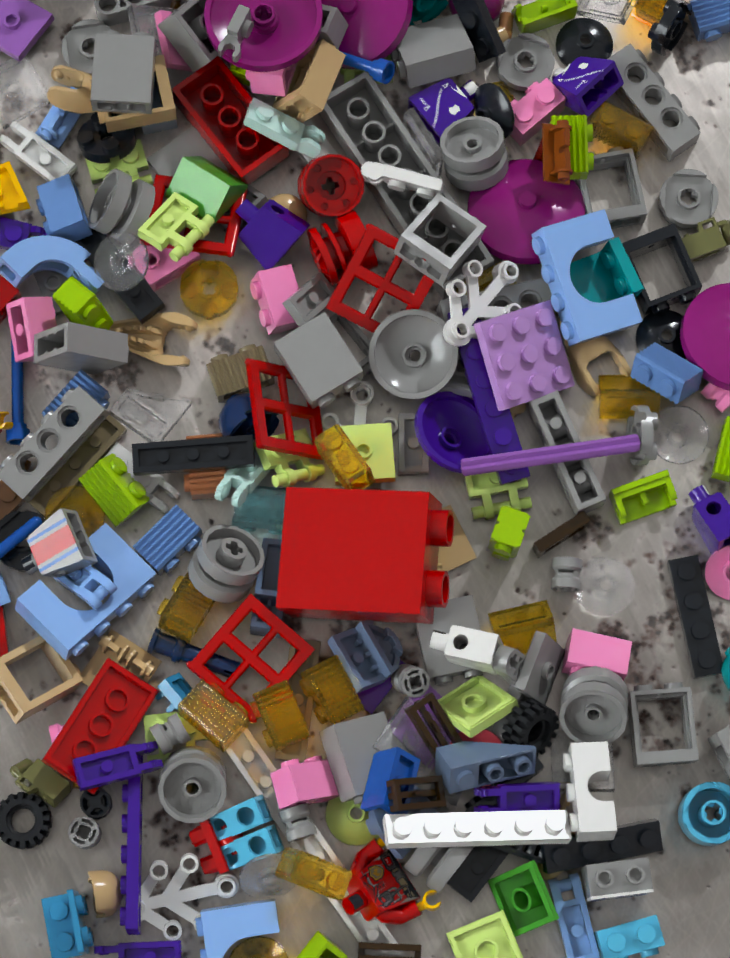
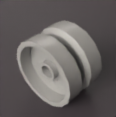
(474, 153)
(121, 204)
(226, 563)
(594, 705)
(209, 785)
(444, 859)

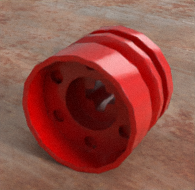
(347, 190)
(336, 249)

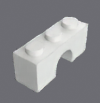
(590, 817)

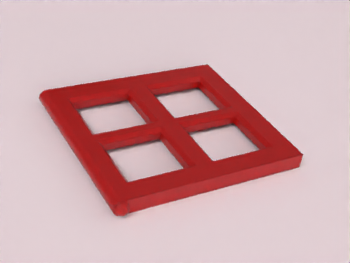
(234, 220)
(384, 284)
(260, 405)
(250, 657)

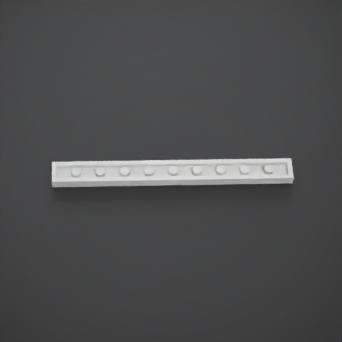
(256, 770)

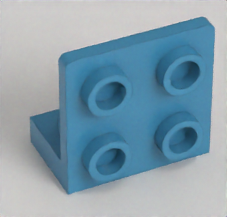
(66, 925)

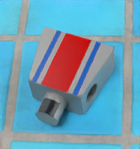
(59, 546)

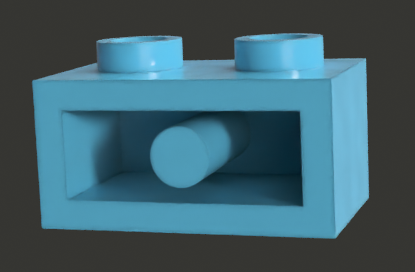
(630, 938)

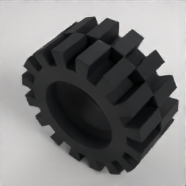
(531, 725)
(39, 830)

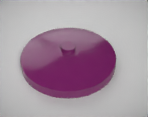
(373, 26)
(280, 35)
(520, 207)
(707, 334)

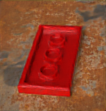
(101, 718)

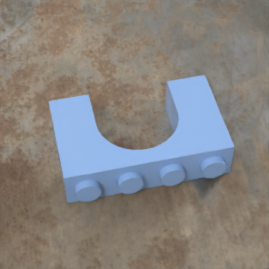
(579, 317)
(70, 628)
(230, 923)

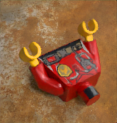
(382, 888)

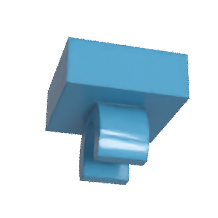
(174, 689)

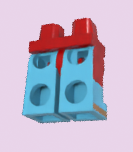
(226, 836)

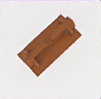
(556, 152)

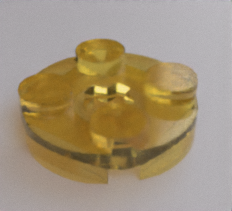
(209, 272)

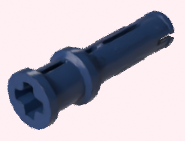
(181, 650)

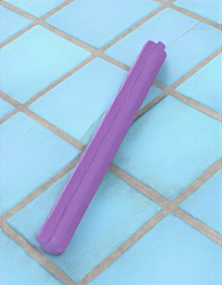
(550, 455)

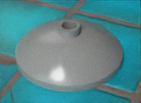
(391, 351)

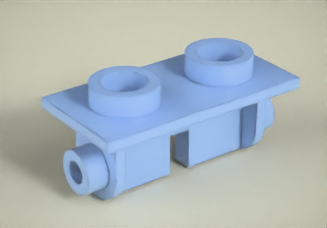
(57, 125)

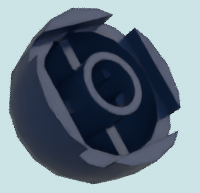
(237, 417)

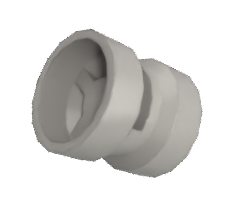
(566, 574)
(404, 678)
(170, 733)
(300, 829)
(89, 834)

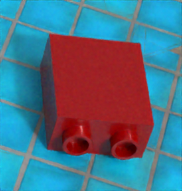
(363, 555)

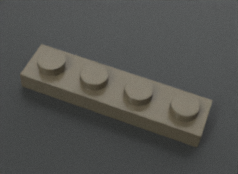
(81, 461)
(299, 750)

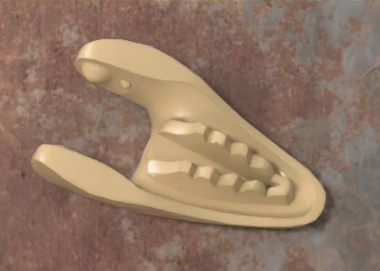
(71, 99)
(149, 338)
(583, 353)

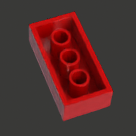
(216, 108)

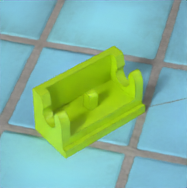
(543, 14)
(643, 497)

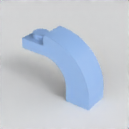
(49, 254)

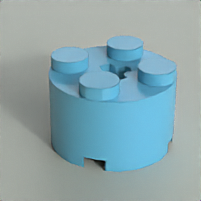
(693, 816)

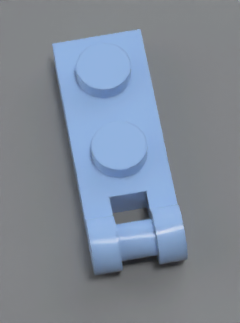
(88, 585)
(573, 918)

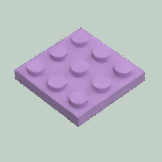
(524, 355)

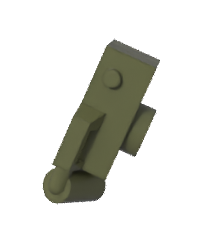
(707, 241)
(41, 780)

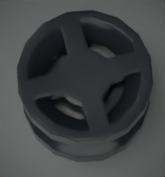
(91, 802)

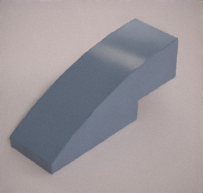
(267, 586)

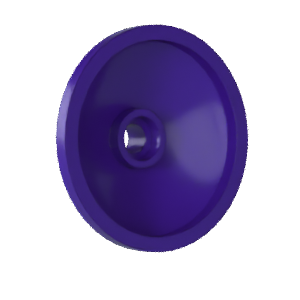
(450, 429)

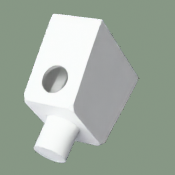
(478, 652)

